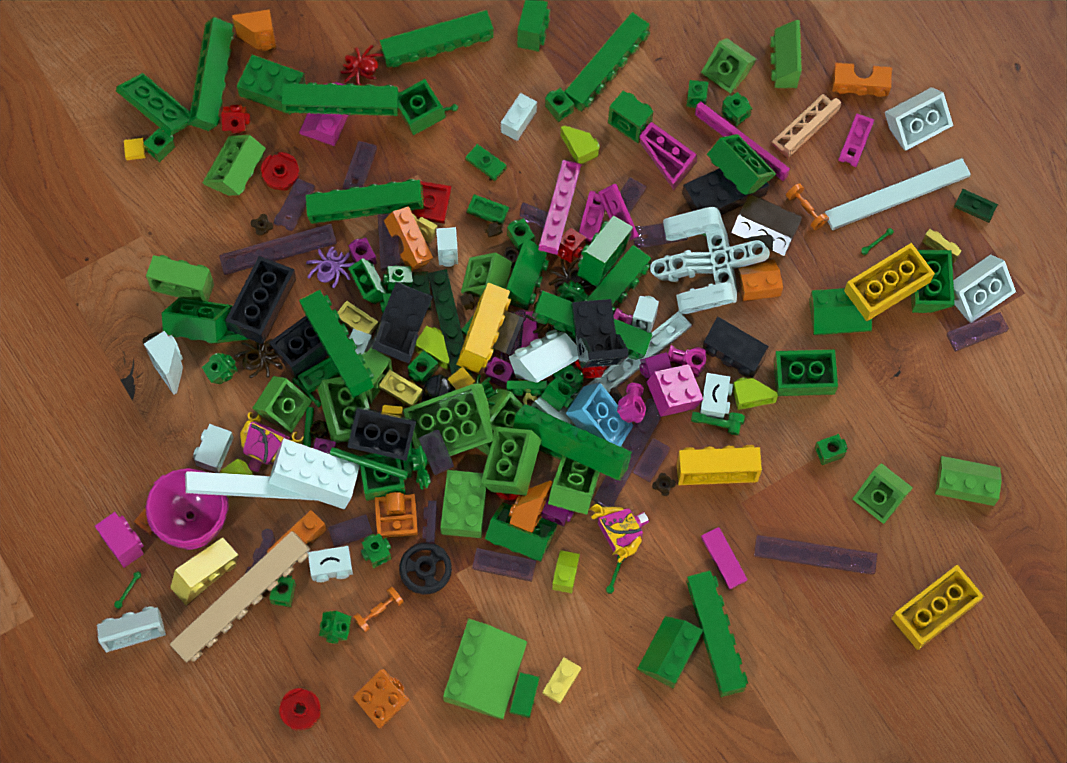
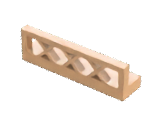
(810, 128)

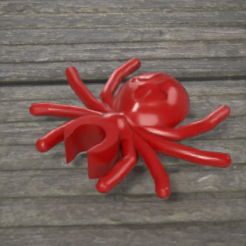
(364, 65)

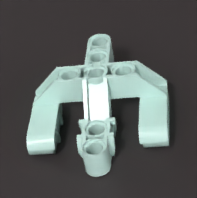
(709, 222)

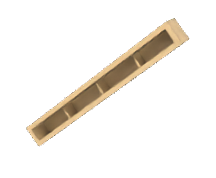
(240, 596)

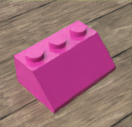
(324, 126)

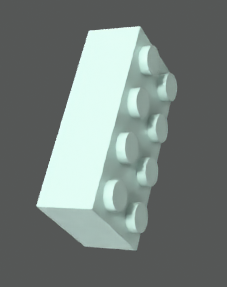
(314, 474)

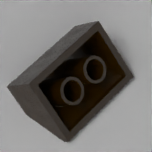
(767, 223)

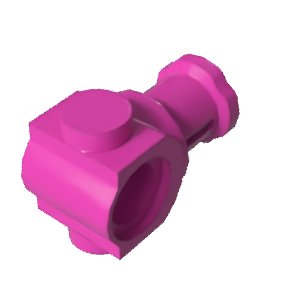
(686, 357)
(631, 406)

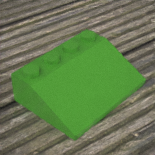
(459, 417)
(484, 669)

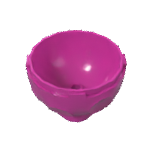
(170, 505)

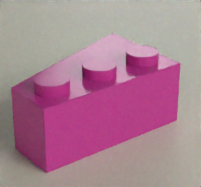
(668, 154)

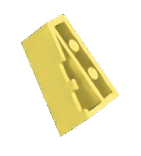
(203, 570)

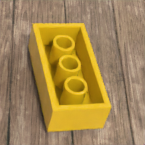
(889, 282)
(484, 328)
(719, 465)
(937, 607)

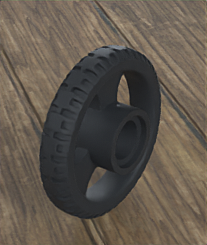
(407, 565)

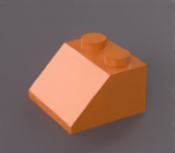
(255, 29)
(760, 280)
(529, 507)

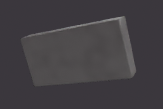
(508, 332)

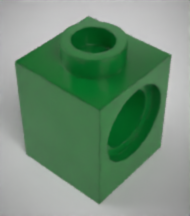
(696, 92)
(559, 111)
(162, 151)
(519, 226)
(424, 360)
(559, 394)
(826, 456)
(286, 598)

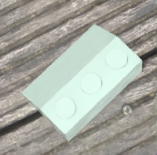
(919, 118)
(982, 287)
(544, 356)
(166, 359)
(130, 629)

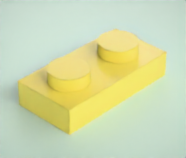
(937, 242)
(356, 318)
(400, 388)
(561, 680)

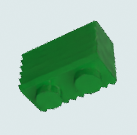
(368, 281)

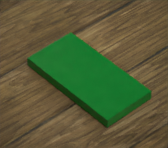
(155, 103)

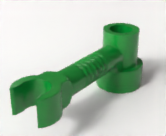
(733, 423)

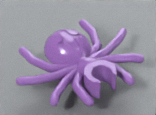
(330, 266)

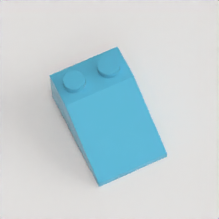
(597, 414)

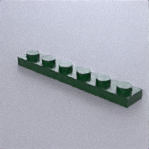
(447, 316)

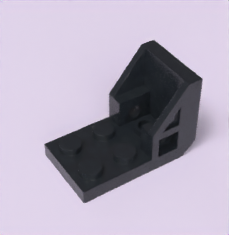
(400, 322)
(596, 334)

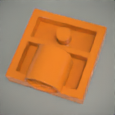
(396, 515)
(381, 697)

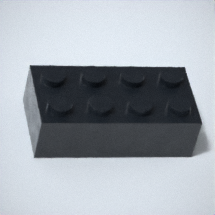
(716, 191)
(261, 299)

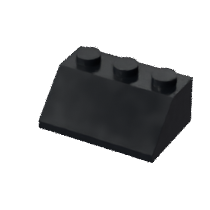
(299, 347)
(735, 347)
(381, 433)

